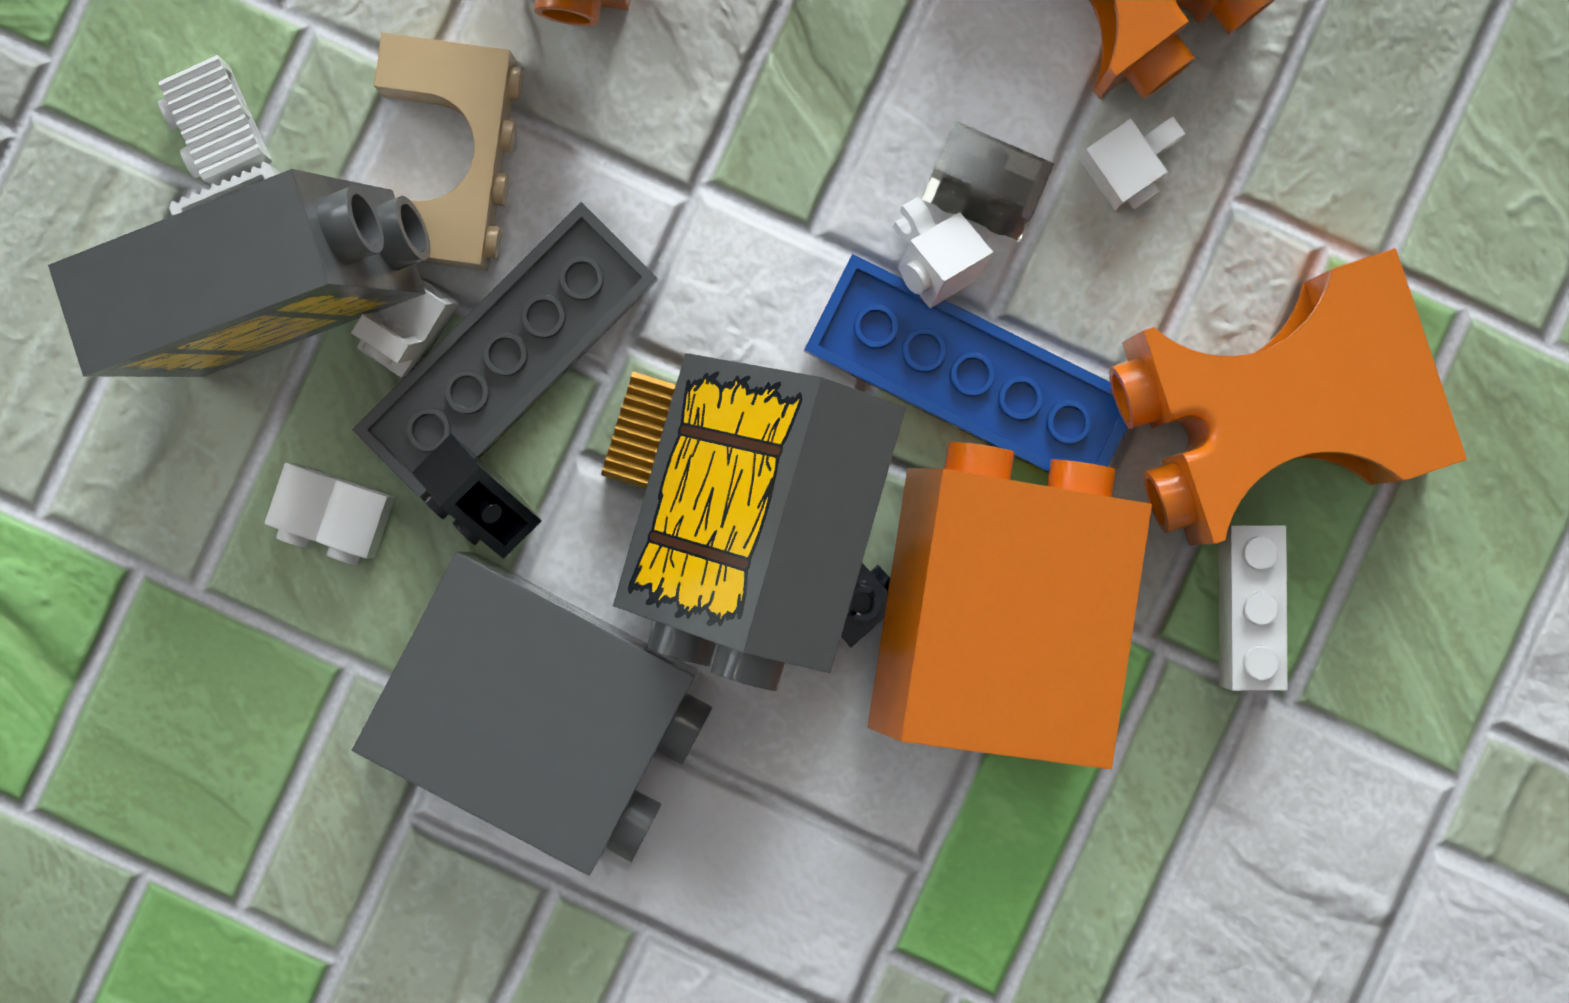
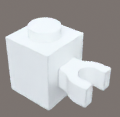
(1128, 164)
(939, 256)

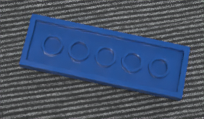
(966, 371)

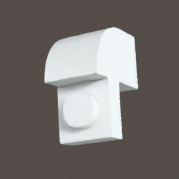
(406, 331)

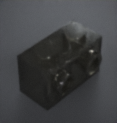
(987, 181)

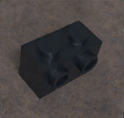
(475, 497)

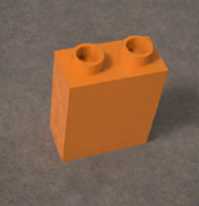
(1010, 610)

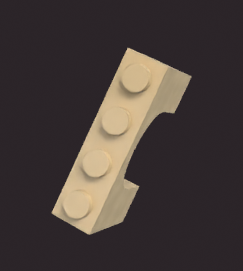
(481, 88)

